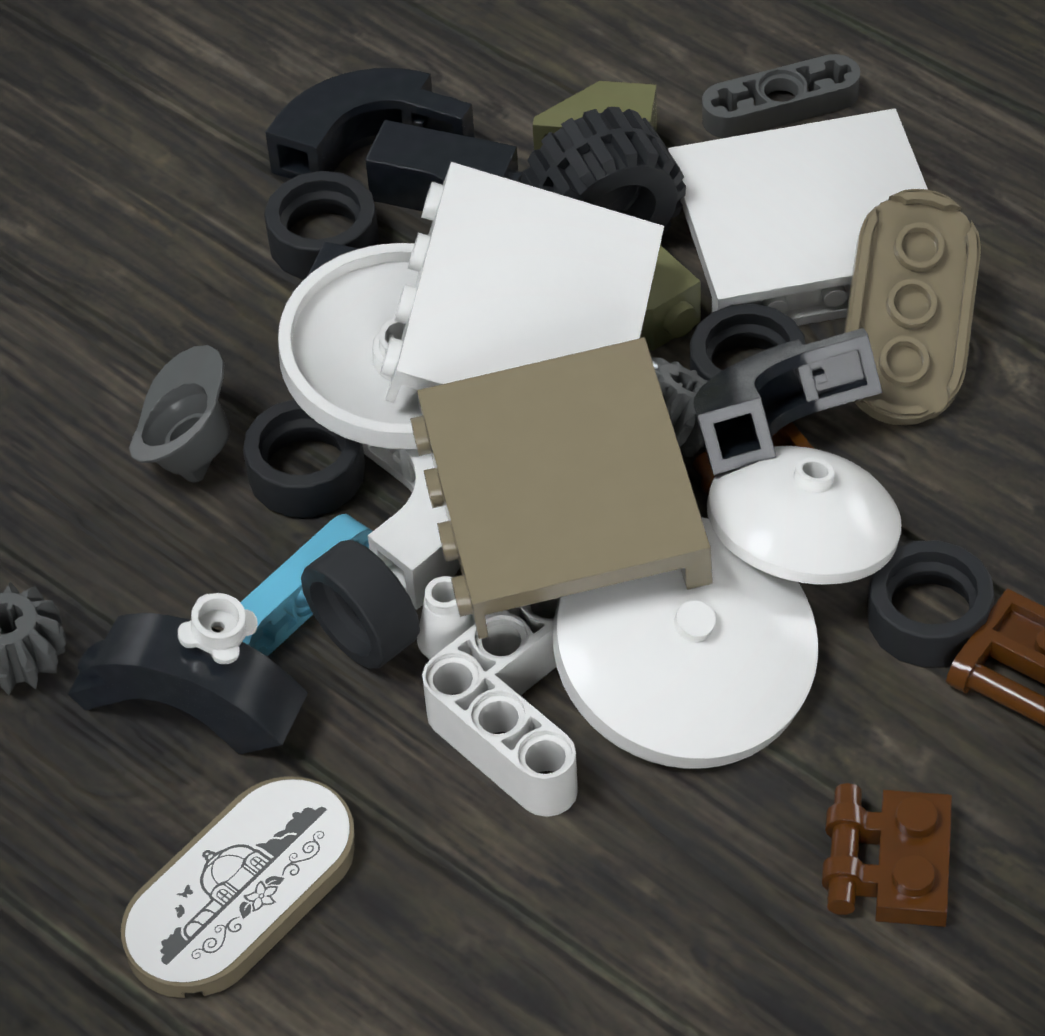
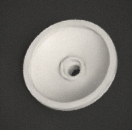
(805, 517)

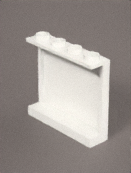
(786, 207)
(516, 280)

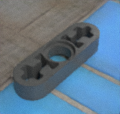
(831, 85)

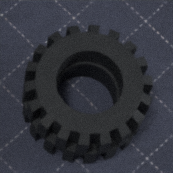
(610, 163)

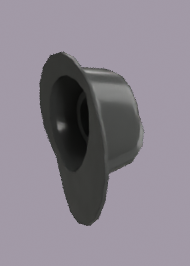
(181, 415)

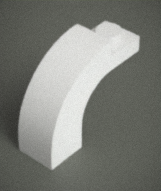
(411, 538)

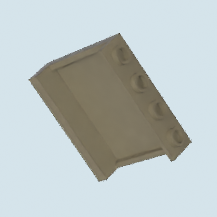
(559, 480)

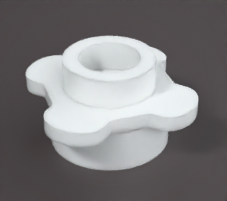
(223, 612)

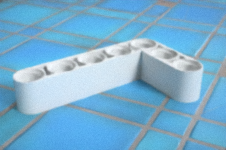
(489, 685)

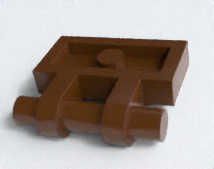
(912, 855)

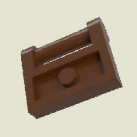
(1015, 638)

